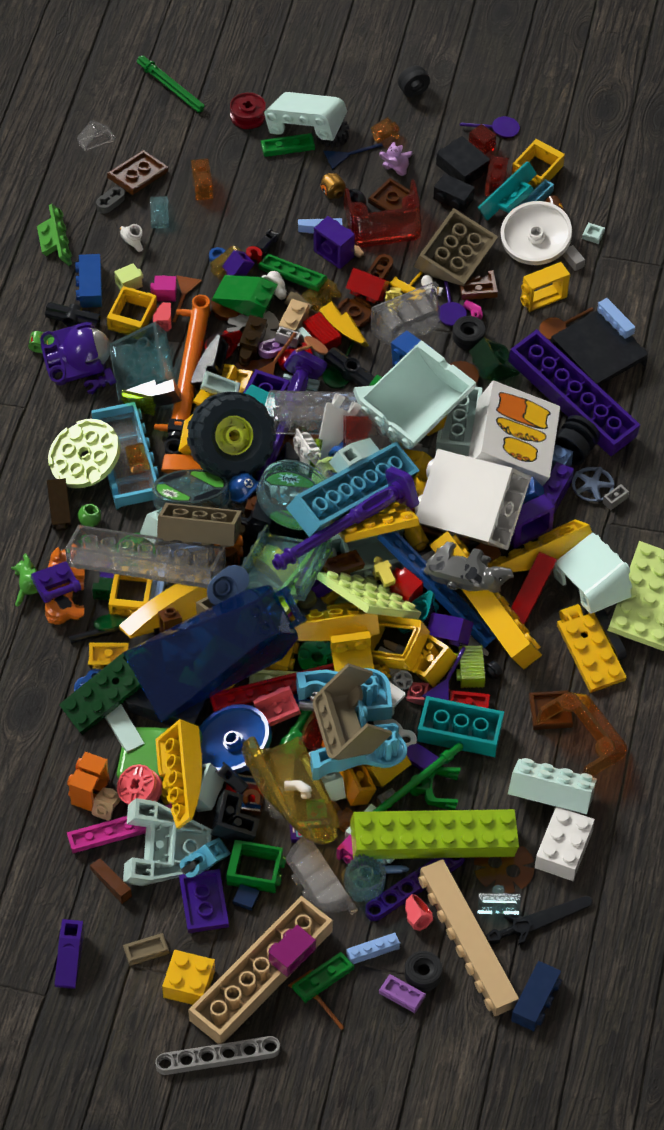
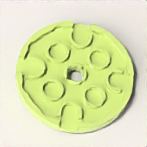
(90, 469)

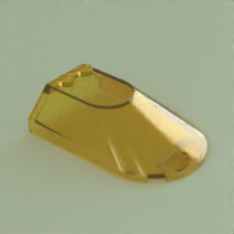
(290, 761)

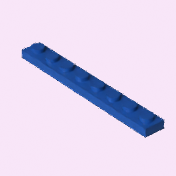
(445, 596)

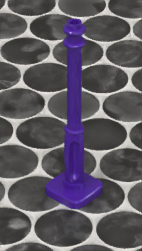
(303, 366)
(399, 489)

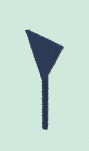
(335, 158)

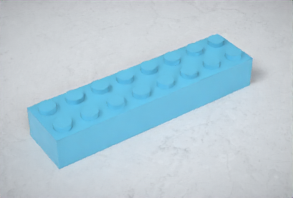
(345, 490)

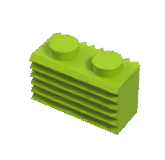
(471, 667)

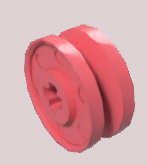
(140, 783)

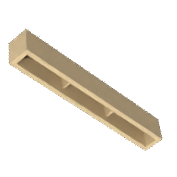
(468, 937)

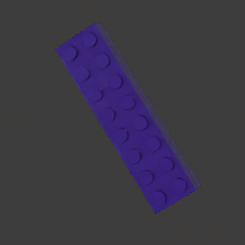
(573, 390)

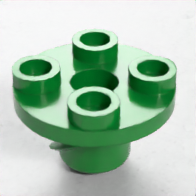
(314, 654)

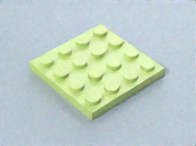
(369, 595)

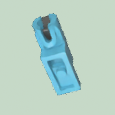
(204, 858)

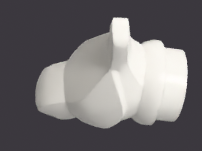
(132, 236)
(275, 277)

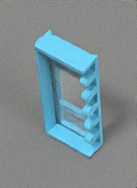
(125, 486)

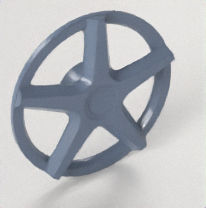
(592, 484)

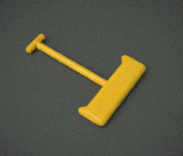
(405, 288)

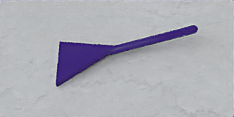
(442, 690)

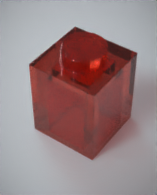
(483, 139)

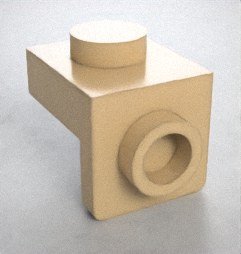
(104, 803)

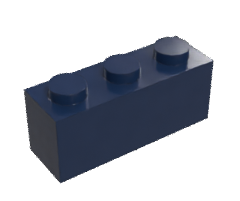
(537, 996)

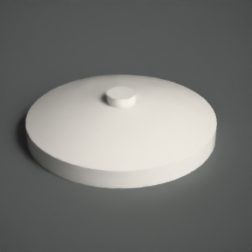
(536, 233)

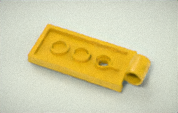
(591, 654)

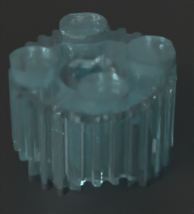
(364, 878)

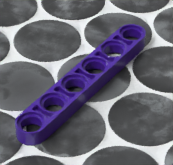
(401, 896)

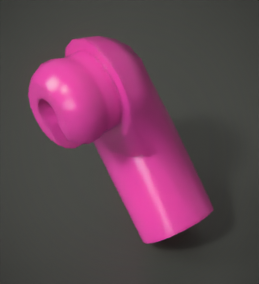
(475, 309)

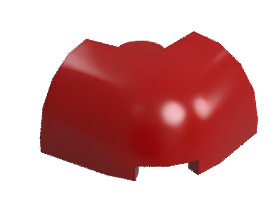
(406, 584)

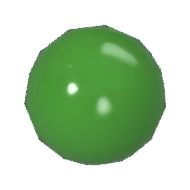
(89, 515)

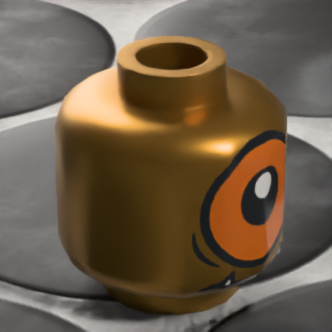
(333, 185)

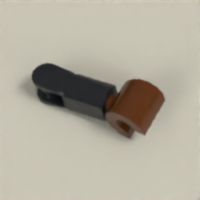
(239, 785)

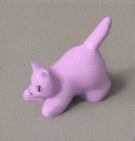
(396, 159)

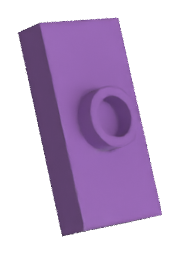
(402, 993)

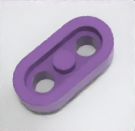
(269, 348)

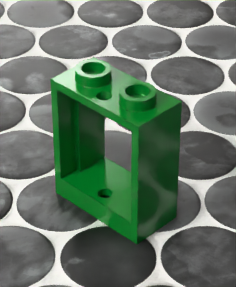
(259, 851)

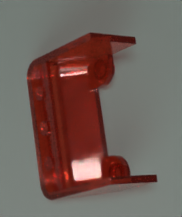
(387, 225)

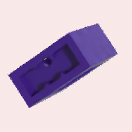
(533, 521)

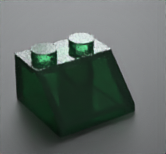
(492, 360)

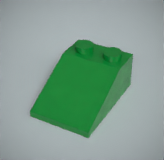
(245, 294)

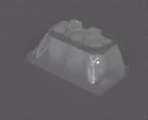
(413, 311)
(318, 878)

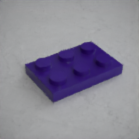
(204, 901)

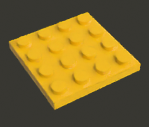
(388, 520)

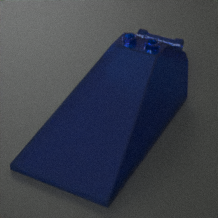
(215, 649)

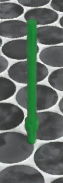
(445, 757)

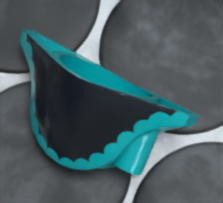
(426, 606)

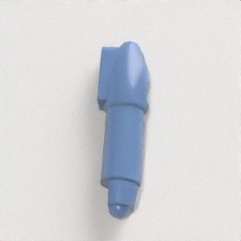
(392, 869)

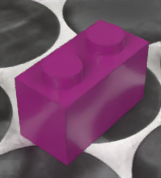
(291, 950)

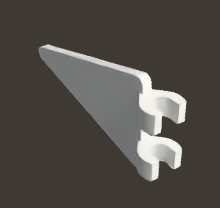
(332, 423)

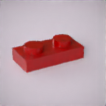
(470, 698)

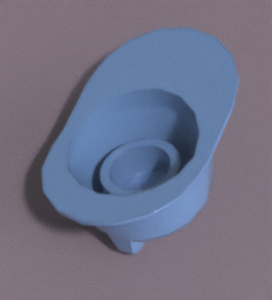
(227, 584)

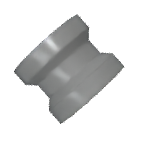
(405, 679)

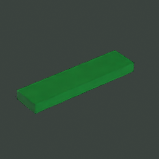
(293, 272)

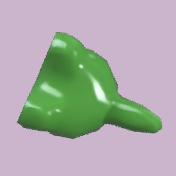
(25, 569)

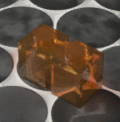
(202, 179)

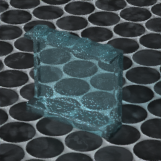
(297, 576)

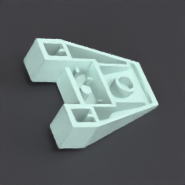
(163, 843)

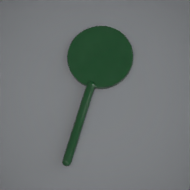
(333, 377)
(108, 622)

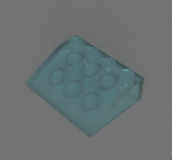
(141, 358)

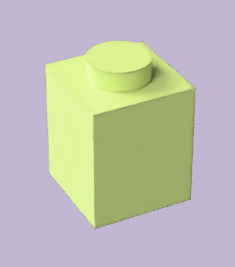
(129, 277)

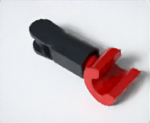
(256, 252)

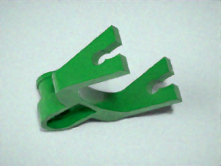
(426, 788)

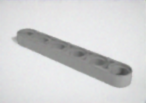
(218, 1059)

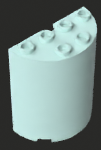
(415, 396)

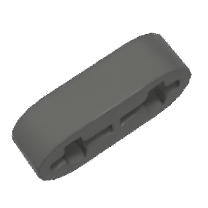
(111, 200)

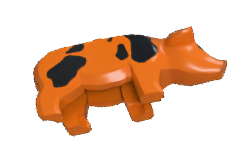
(62, 607)

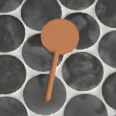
(314, 344)

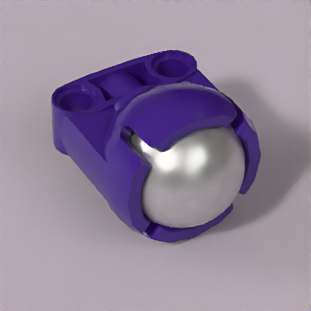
(75, 352)

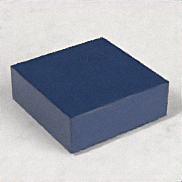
(246, 897)

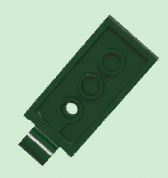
(100, 695)

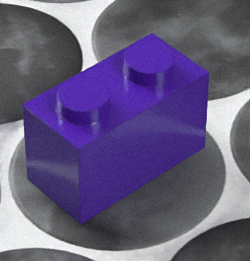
(450, 629)

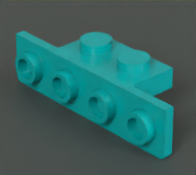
(510, 193)

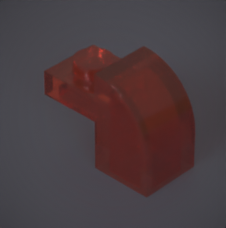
(311, 733)

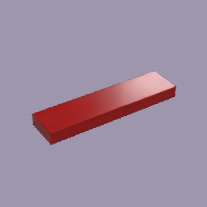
(533, 586)

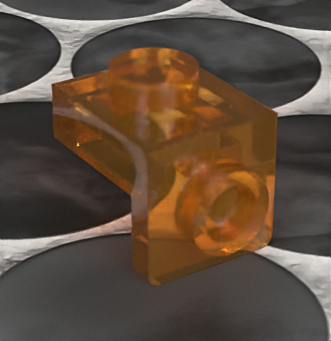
(384, 130)
(137, 458)

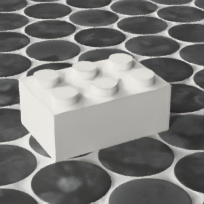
(564, 843)

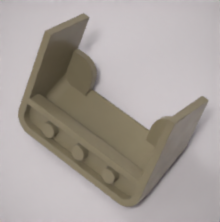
(338, 719)

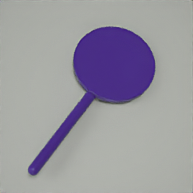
(502, 126)
(451, 311)

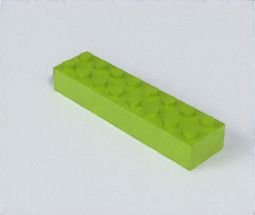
(434, 834)

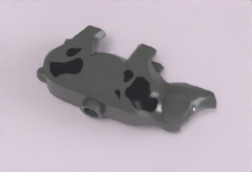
(464, 572)

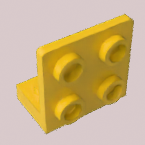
(351, 649)

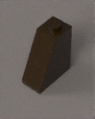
(59, 503)

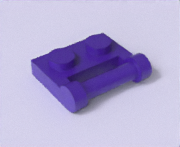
(54, 577)

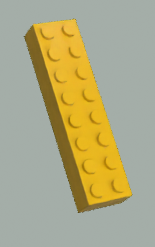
(497, 614)

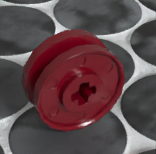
(247, 110)

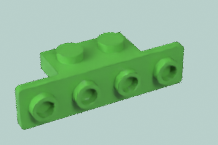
(53, 235)

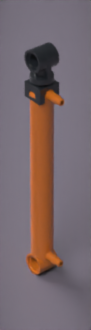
(191, 357)

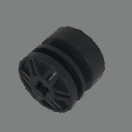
(578, 436)

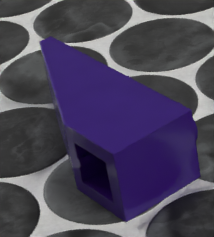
(69, 953)

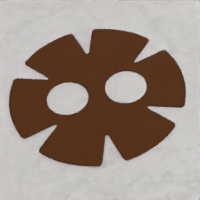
(499, 875)

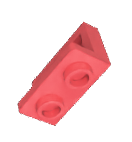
(278, 705)

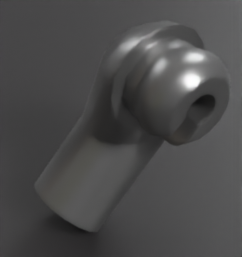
(307, 705)

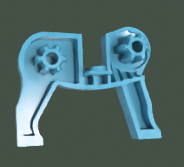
(374, 706)

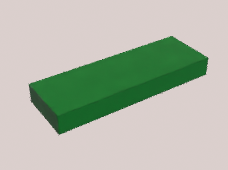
(287, 145)
(323, 977)

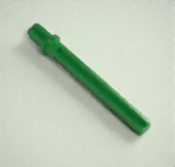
(150, 67)

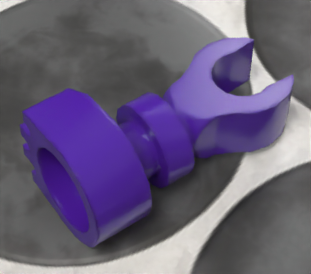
(101, 381)

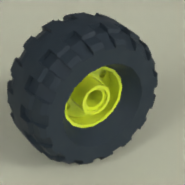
(250, 436)

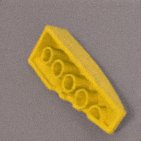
(553, 543)
(178, 596)
(336, 620)
(181, 768)

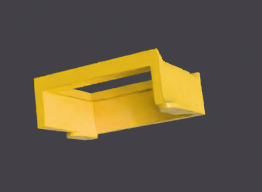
(412, 656)

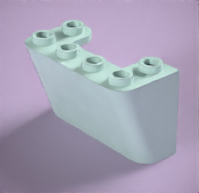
(319, 111)
(596, 572)

